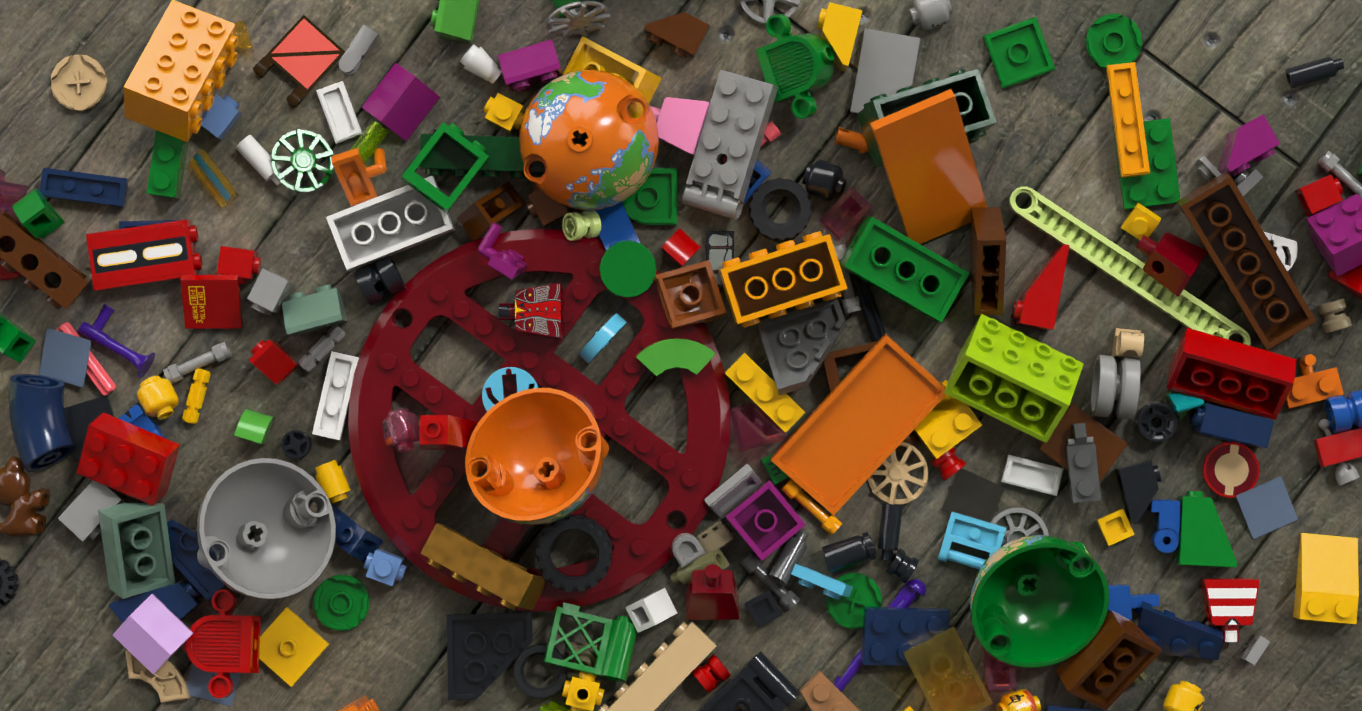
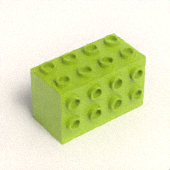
(1014, 378)

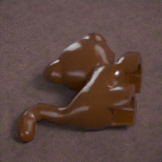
(16, 493)

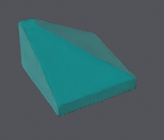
(1182, 402)

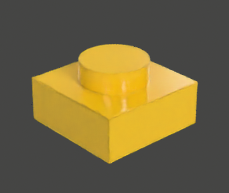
(1141, 222)
(1115, 527)

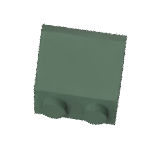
(313, 311)

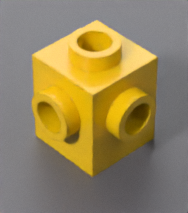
(587, 682)

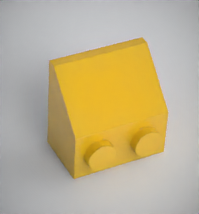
(839, 30)
(946, 425)

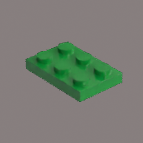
(1161, 184)

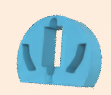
(602, 338)
(495, 382)

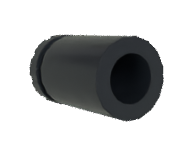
(849, 552)

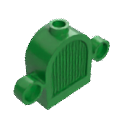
(795, 65)

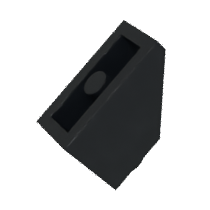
(1137, 487)

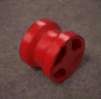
(948, 463)

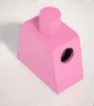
(681, 122)

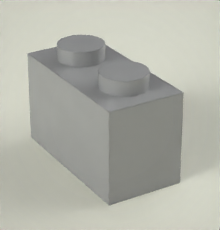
(270, 292)
(83, 514)

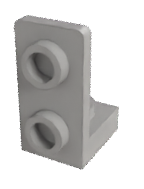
(1243, 181)

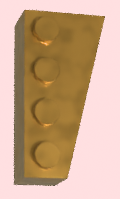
(483, 567)

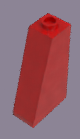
(445, 432)

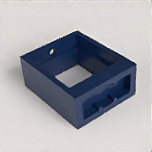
(1231, 425)

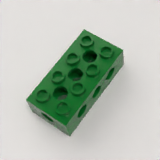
(921, 262)

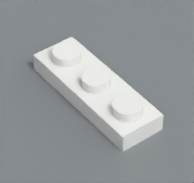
(335, 396)

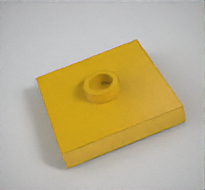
(290, 646)

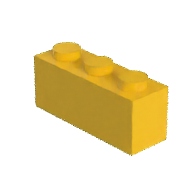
(764, 392)

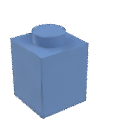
(221, 116)

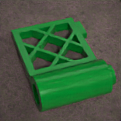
(614, 647)

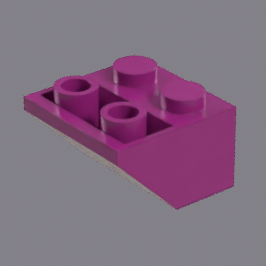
(530, 66)
(1250, 141)

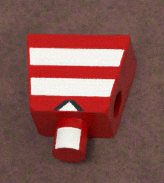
(1230, 603)

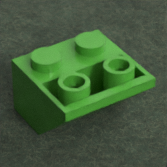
(455, 19)

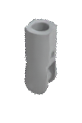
(358, 50)

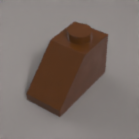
(491, 208)

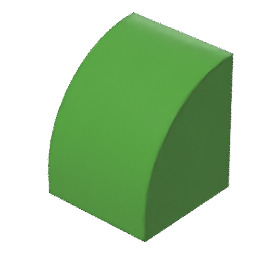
(254, 426)

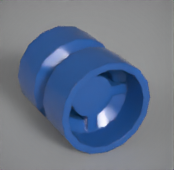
(1344, 412)

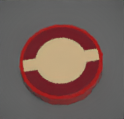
(1230, 469)

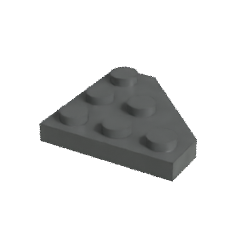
(800, 342)

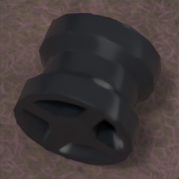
(292, 445)
(902, 565)

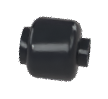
(824, 180)

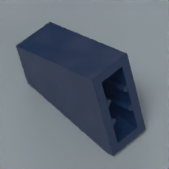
(177, 597)

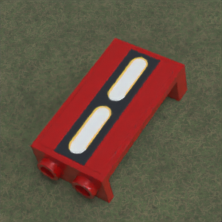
(143, 254)

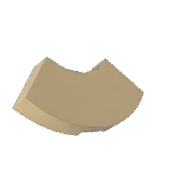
(166, 681)

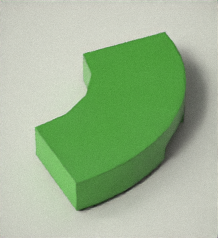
(675, 353)

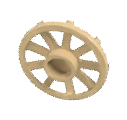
(898, 473)

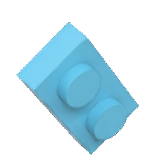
(810, 578)

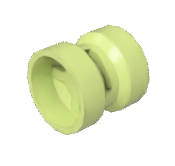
(583, 224)

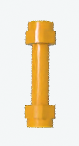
(829, 522)

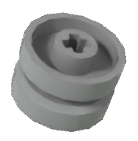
(1115, 387)

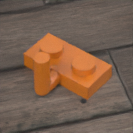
(356, 176)
(1313, 385)

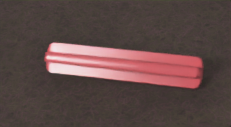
(94, 368)

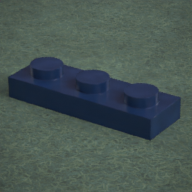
(84, 187)

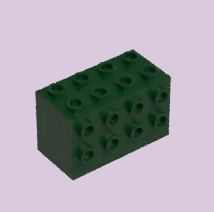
(969, 94)

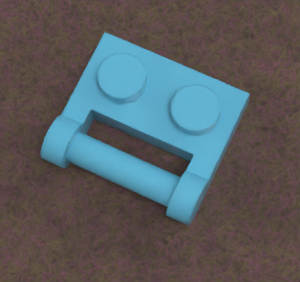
(972, 533)

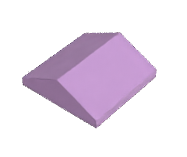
(152, 633)

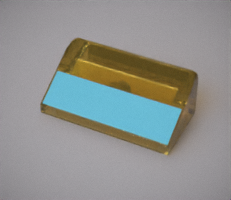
(213, 178)

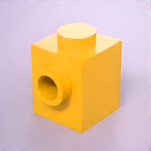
(504, 113)

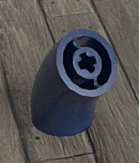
(39, 420)

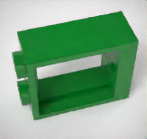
(426, 189)

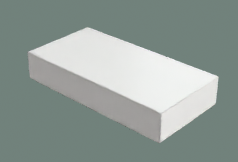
(339, 112)
(1032, 475)

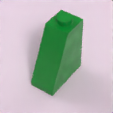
(1202, 534)

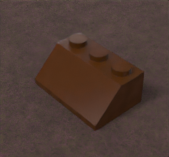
(1109, 661)

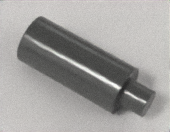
(788, 558)

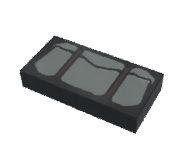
(719, 249)

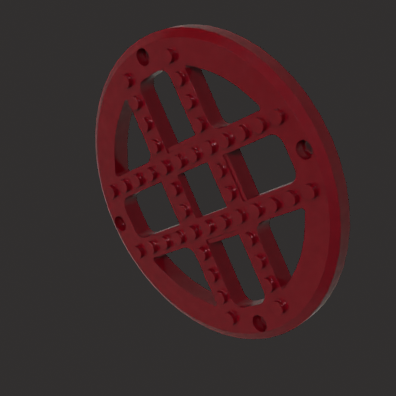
(442, 292)

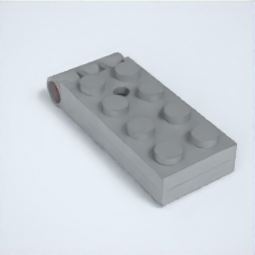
(733, 129)

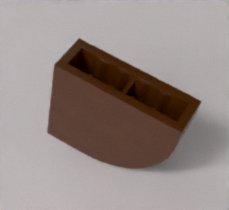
(987, 260)

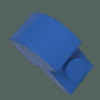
(1122, 602)

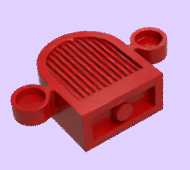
(224, 644)

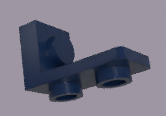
(353, 537)

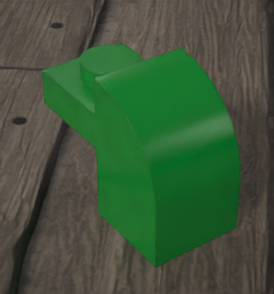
(37, 214)
(14, 340)

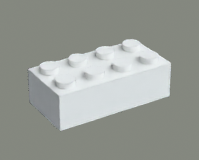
(387, 226)

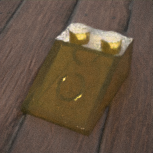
(947, 674)

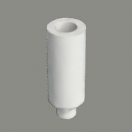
(258, 158)

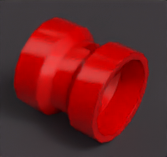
(711, 673)

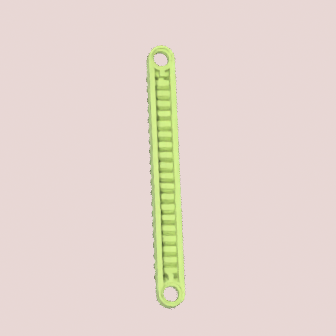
(1122, 266)

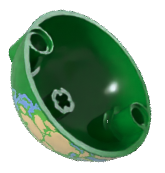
(1046, 597)

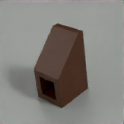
(679, 31)

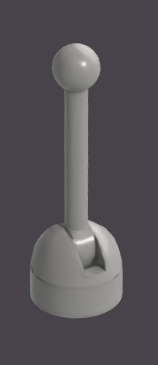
(1345, 471)

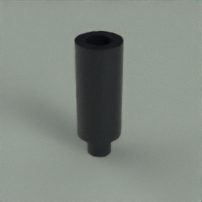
(1313, 71)
(889, 530)

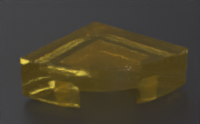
(243, 36)

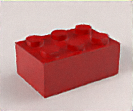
(128, 458)

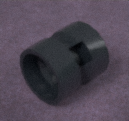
(390, 279)

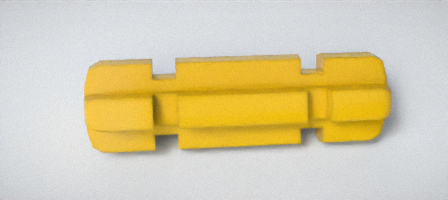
(196, 396)

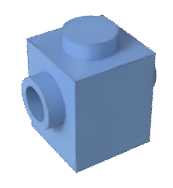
(385, 567)

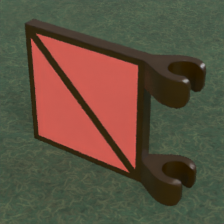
(303, 56)

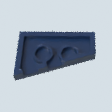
(184, 552)
(1178, 636)

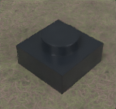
(763, 608)

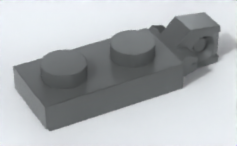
(1082, 466)

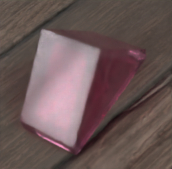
(845, 213)
(754, 427)

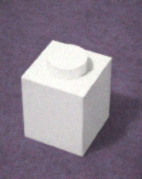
(651, 610)

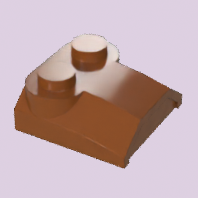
(690, 295)

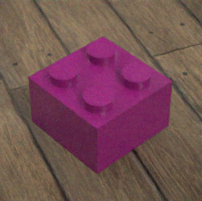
(1339, 234)
(765, 520)

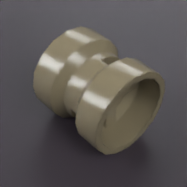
(1334, 315)

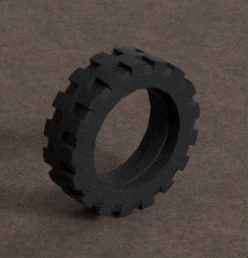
(574, 583)

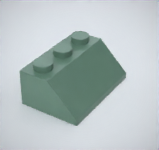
(136, 548)

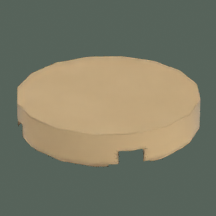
(79, 82)

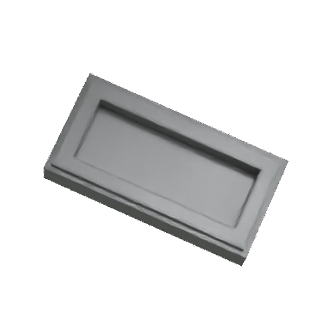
(733, 490)

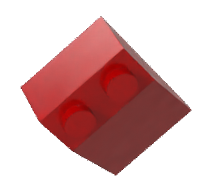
(1040, 300)

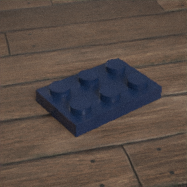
(897, 629)

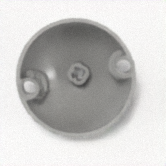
(286, 548)

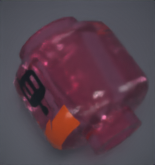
(401, 429)

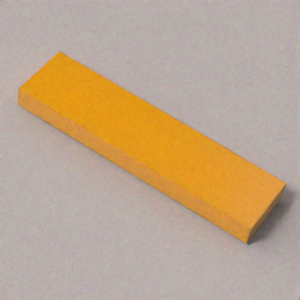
(1128, 120)

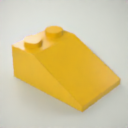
(596, 57)
(1327, 579)

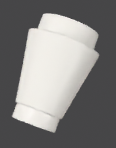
(480, 64)

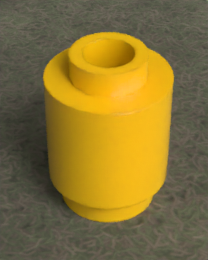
(333, 481)

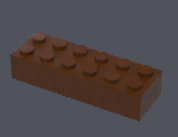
(1246, 261)

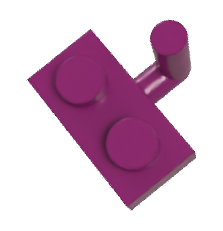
(506, 262)

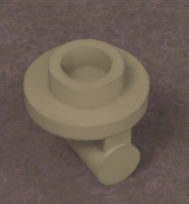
(587, 657)

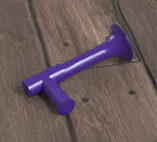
(95, 333)

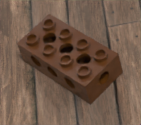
(72, 279)

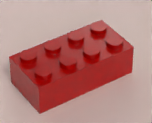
(1231, 373)

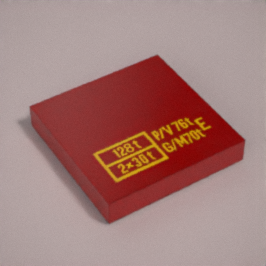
(211, 301)

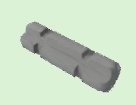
(321, 348)

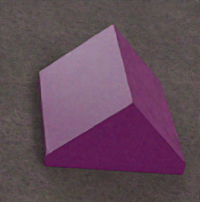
(401, 102)

